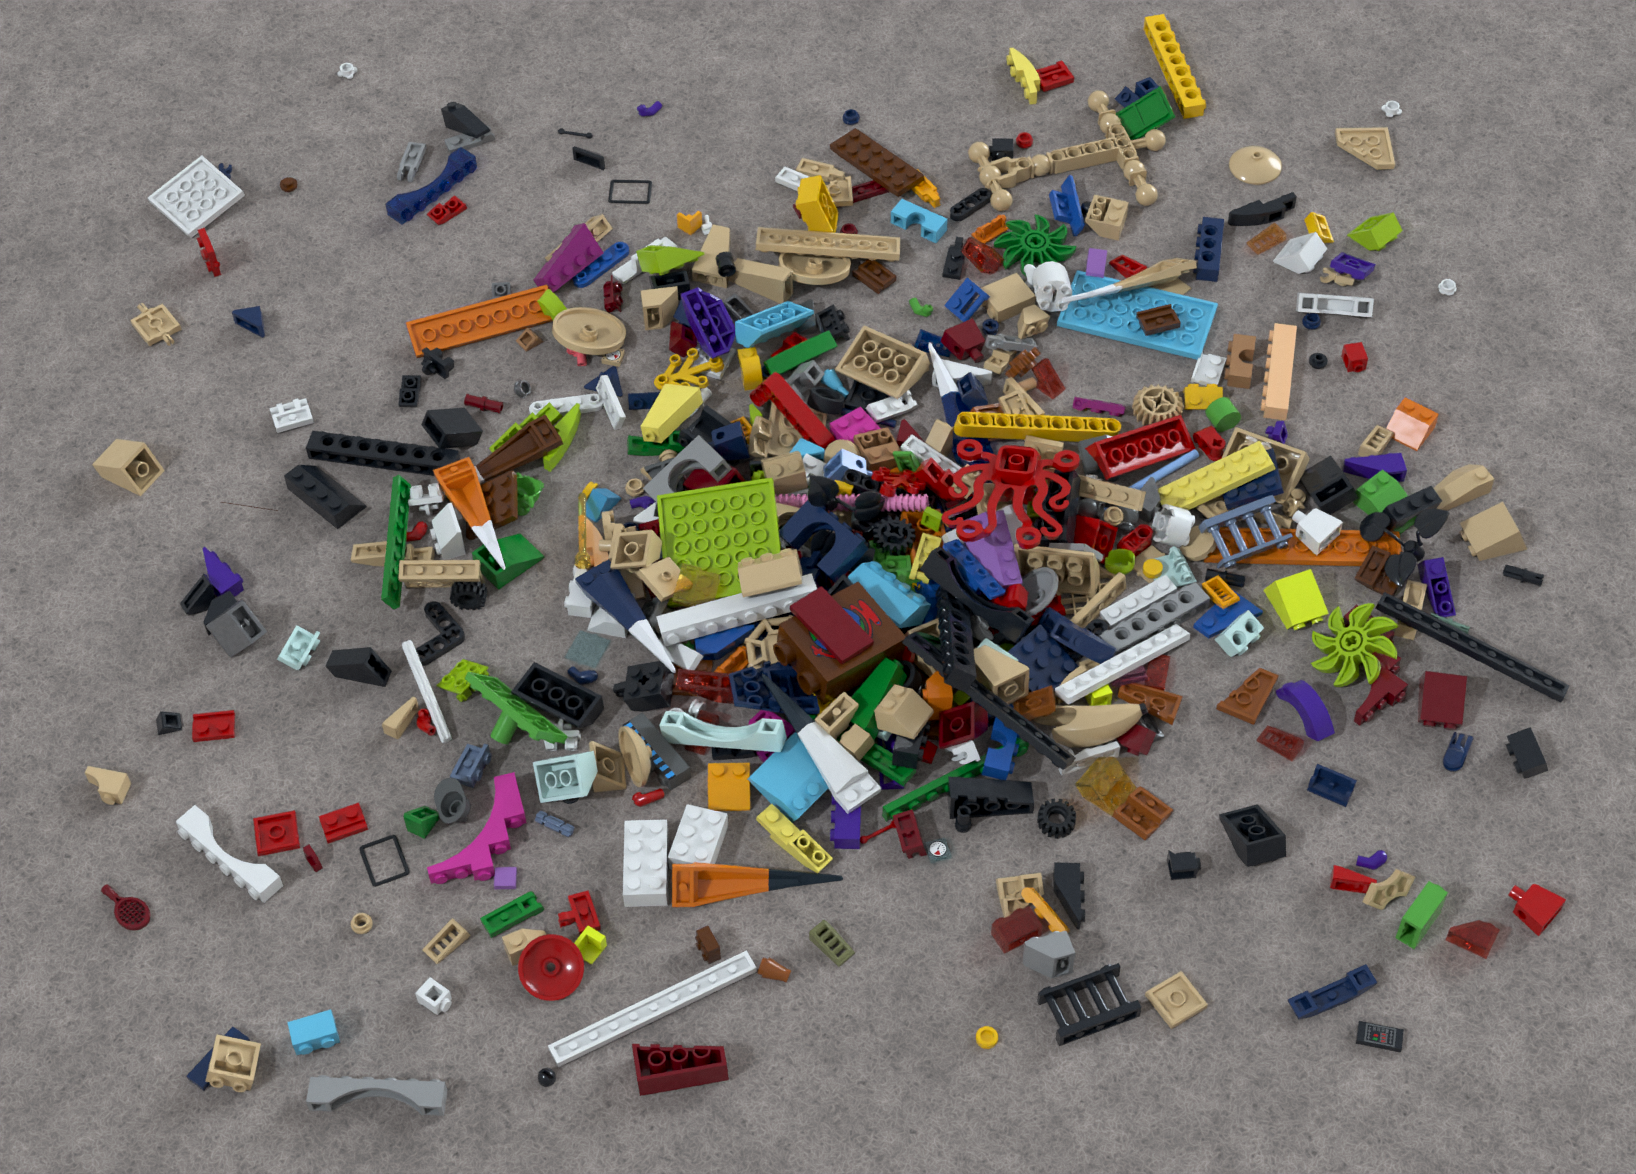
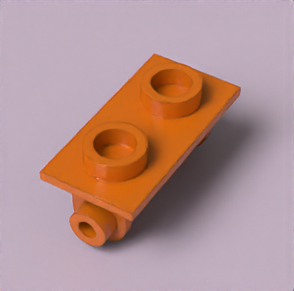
(991, 230)
(735, 662)

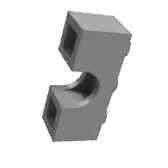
(804, 377)

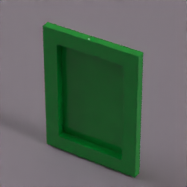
(1146, 114)

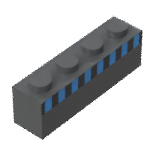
(665, 760)

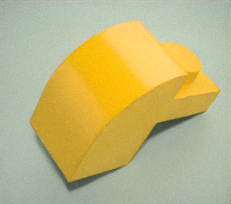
(750, 368)

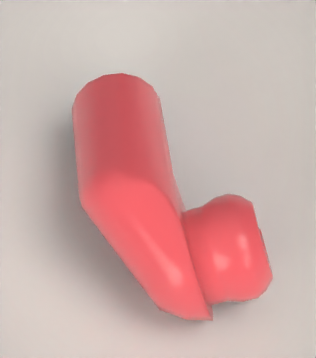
(581, 358)

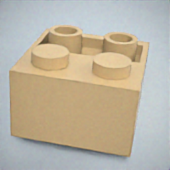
(1107, 216)
(659, 306)

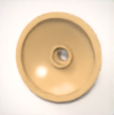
(1255, 165)
(635, 755)

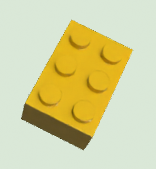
(816, 205)

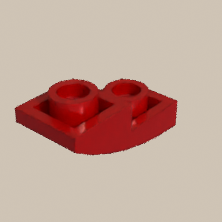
(443, 213)

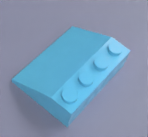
(790, 779)

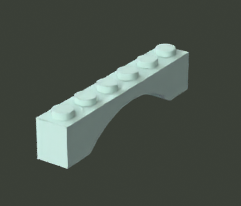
(687, 730)

